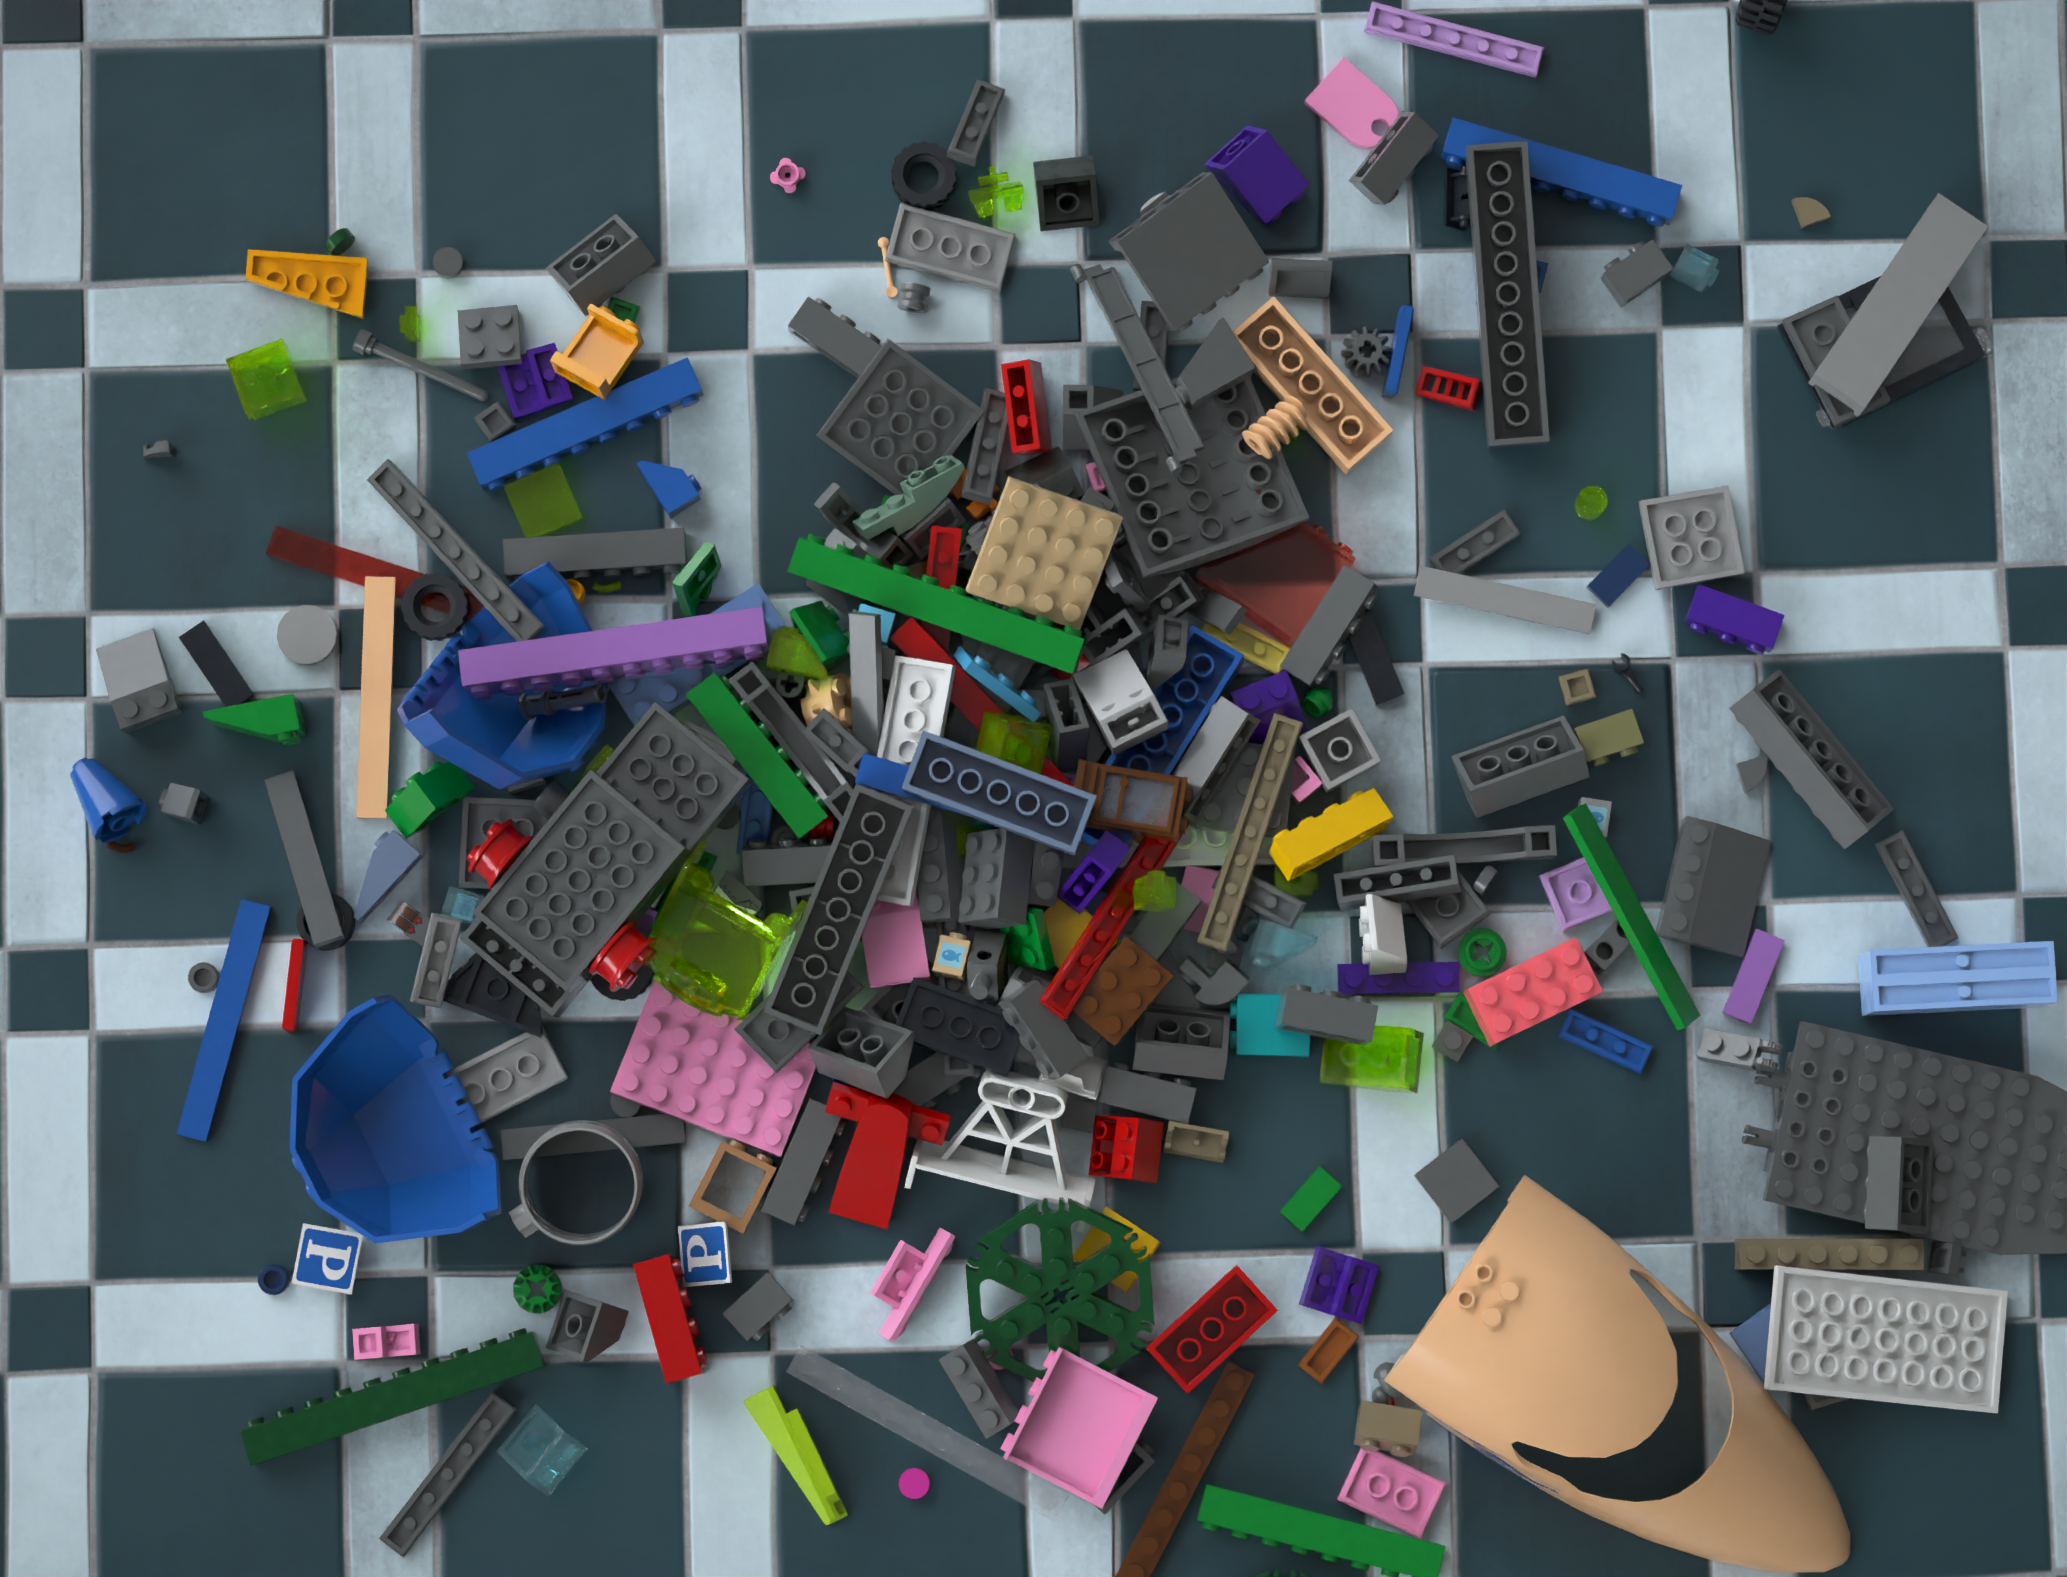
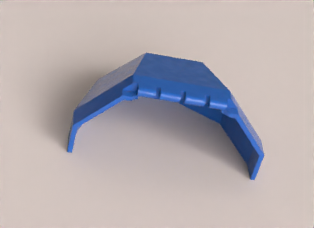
(491, 734)
(387, 1132)

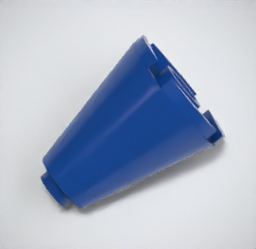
(106, 801)

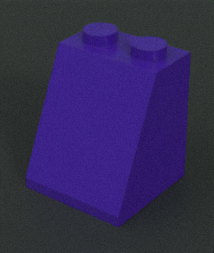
(1258, 174)

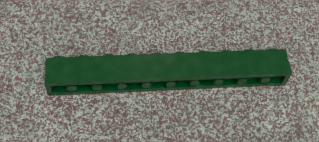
(392, 1398)

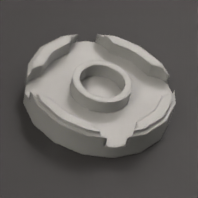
(307, 635)

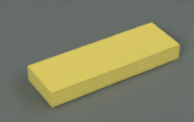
(1253, 645)

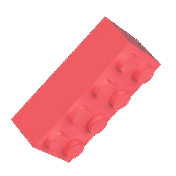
(1532, 991)

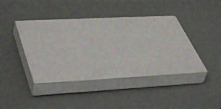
(950, 247)
(510, 1074)

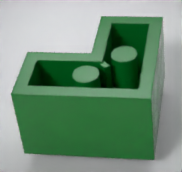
(427, 797)

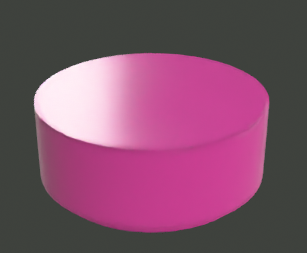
(914, 1483)

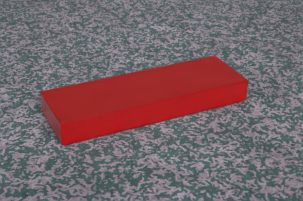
(294, 985)

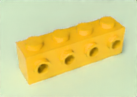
(1330, 833)

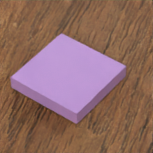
(1574, 894)

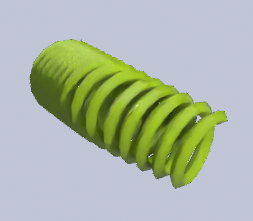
(609, 587)

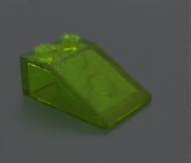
(1384, 1064)

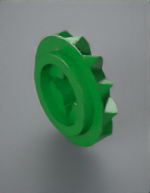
(1496, 955)
(536, 1274)

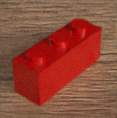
(1026, 407)

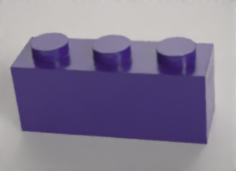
(1733, 619)
(1093, 872)

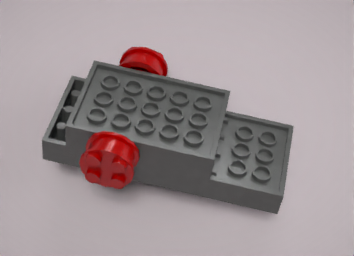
(610, 848)

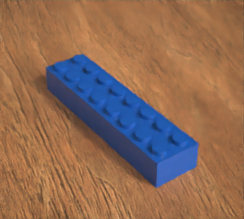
(1186, 705)

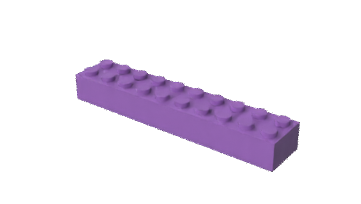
(614, 653)

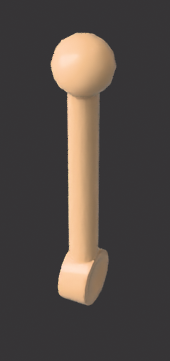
(891, 291)

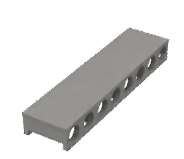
(1898, 304)

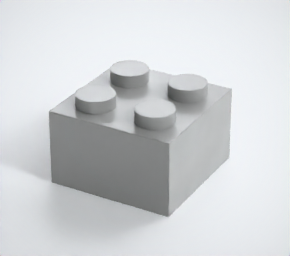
(1339, 750)

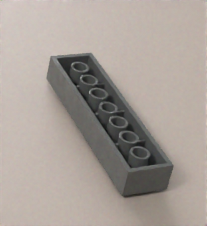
(838, 908)

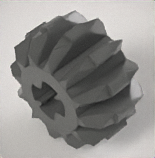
(1356, 345)

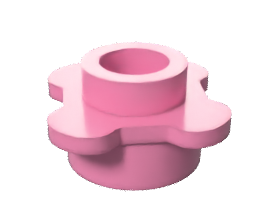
(786, 166)

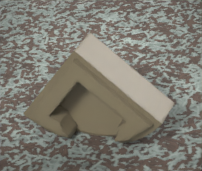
(1809, 211)

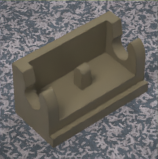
(1196, 1142)

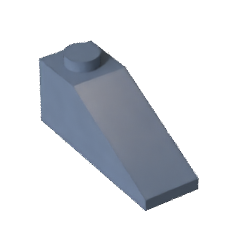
(386, 869)

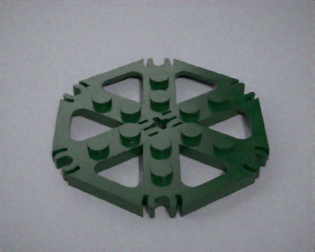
(1056, 1267)

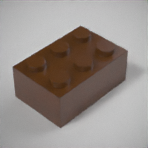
(1122, 991)

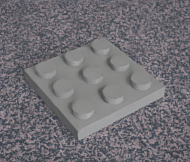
(1691, 537)

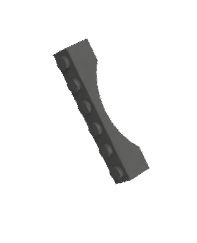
(788, 731)
(1467, 847)

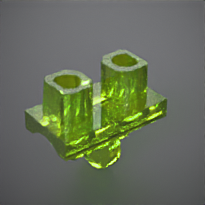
(983, 197)

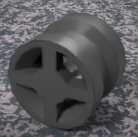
(914, 297)

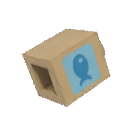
(952, 956)

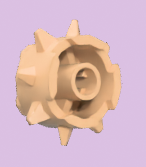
(830, 694)

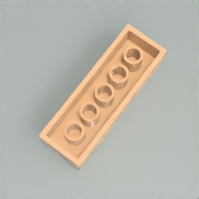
(1296, 366)

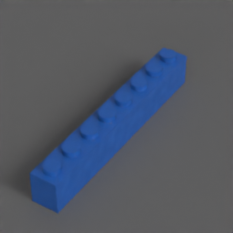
(1576, 175)
(585, 424)

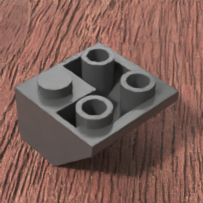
(1077, 399)

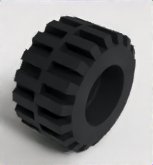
(1760, 15)

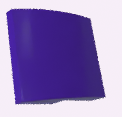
(534, 384)
(1338, 1284)

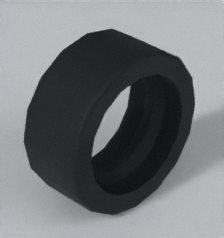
(348, 927)

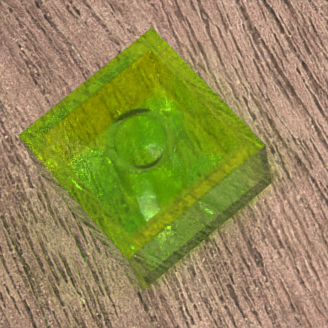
(266, 379)

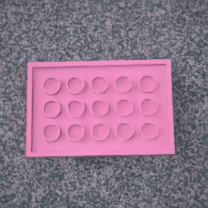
(710, 1076)

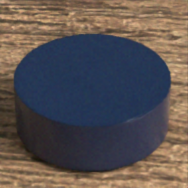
(273, 1279)

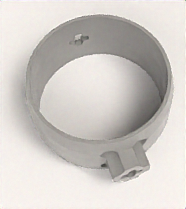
(529, 1219)

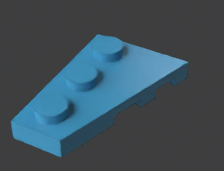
(998, 684)

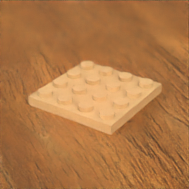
(1044, 553)

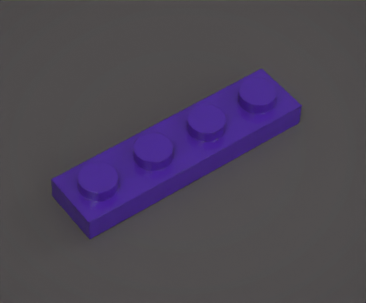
(1418, 979)

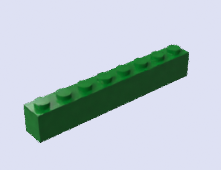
(1318, 1532)

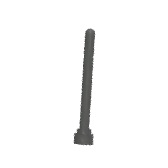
(368, 344)

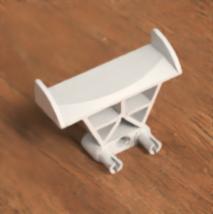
(1001, 1171)

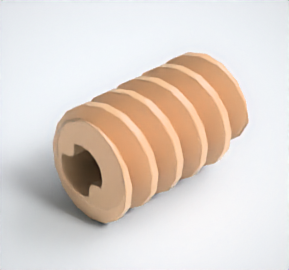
(1276, 427)

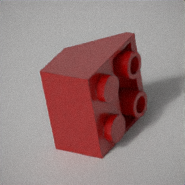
(1126, 1148)

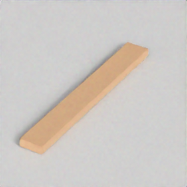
(376, 697)

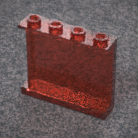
(1279, 578)

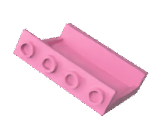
(1078, 1426)

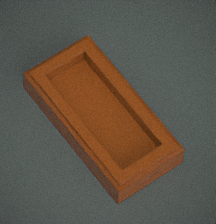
(1328, 1350)

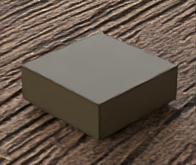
(1577, 687)

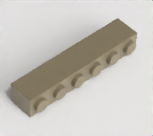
(1830, 1254)

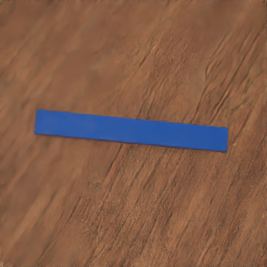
(224, 1020)

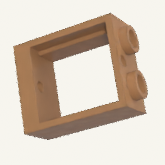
(738, 1150)

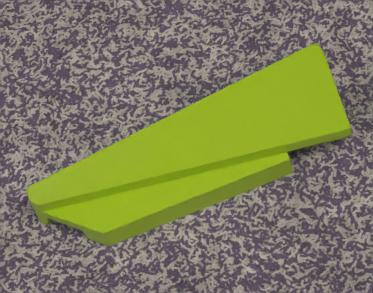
(797, 1451)

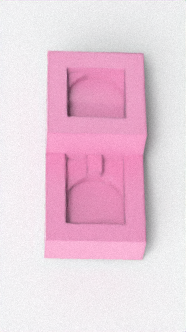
(386, 1341)

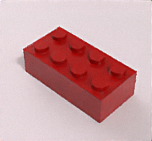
(669, 1318)
(1211, 1329)

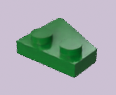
(697, 579)

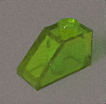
(794, 655)

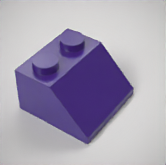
(1266, 698)

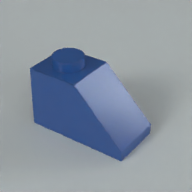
(671, 486)

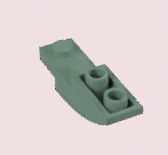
(921, 495)

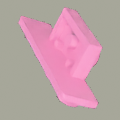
(907, 1278)

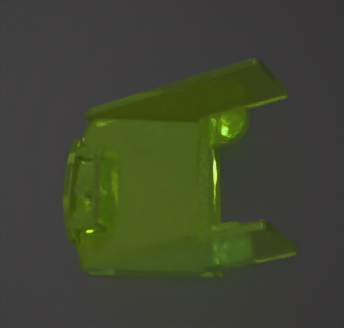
(713, 949)

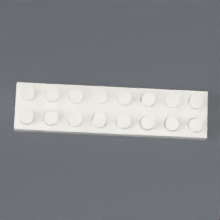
(915, 703)

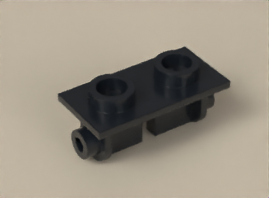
(1456, 205)

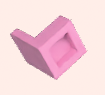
(1303, 781)

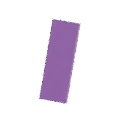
(1753, 976)

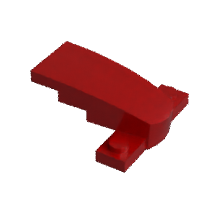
(877, 1150)

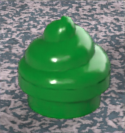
(1318, 702)

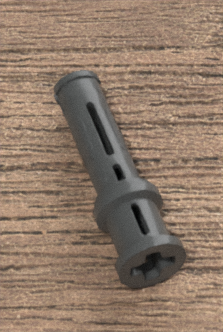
(551, 701)

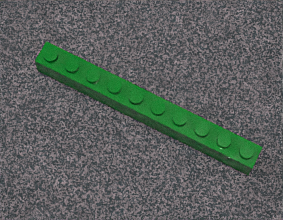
(937, 604)

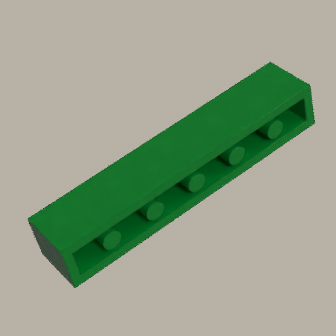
(757, 755)

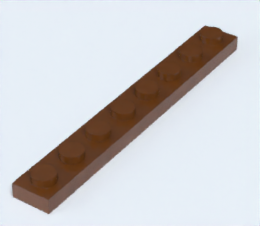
(1186, 1472)

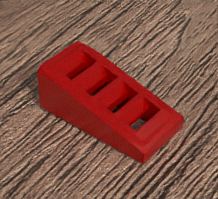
(1464, 381)

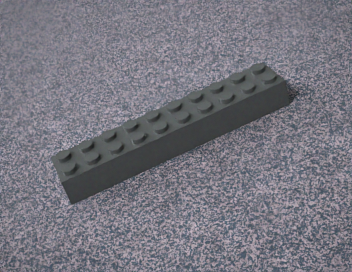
(1507, 294)

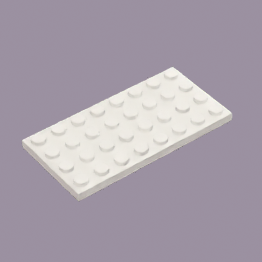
(1885, 1339)

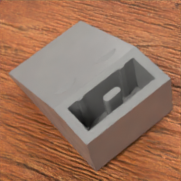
(1121, 702)

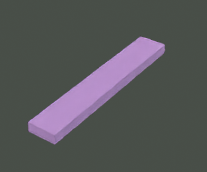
(1454, 39)

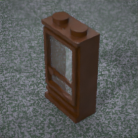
(1135, 800)

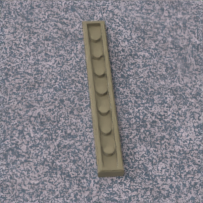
(1250, 832)

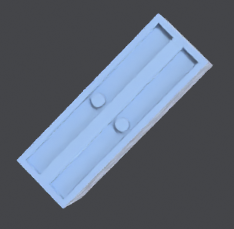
(1957, 978)

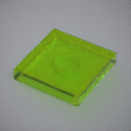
(543, 502)

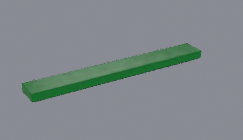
(1631, 916)

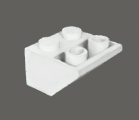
(1382, 936)

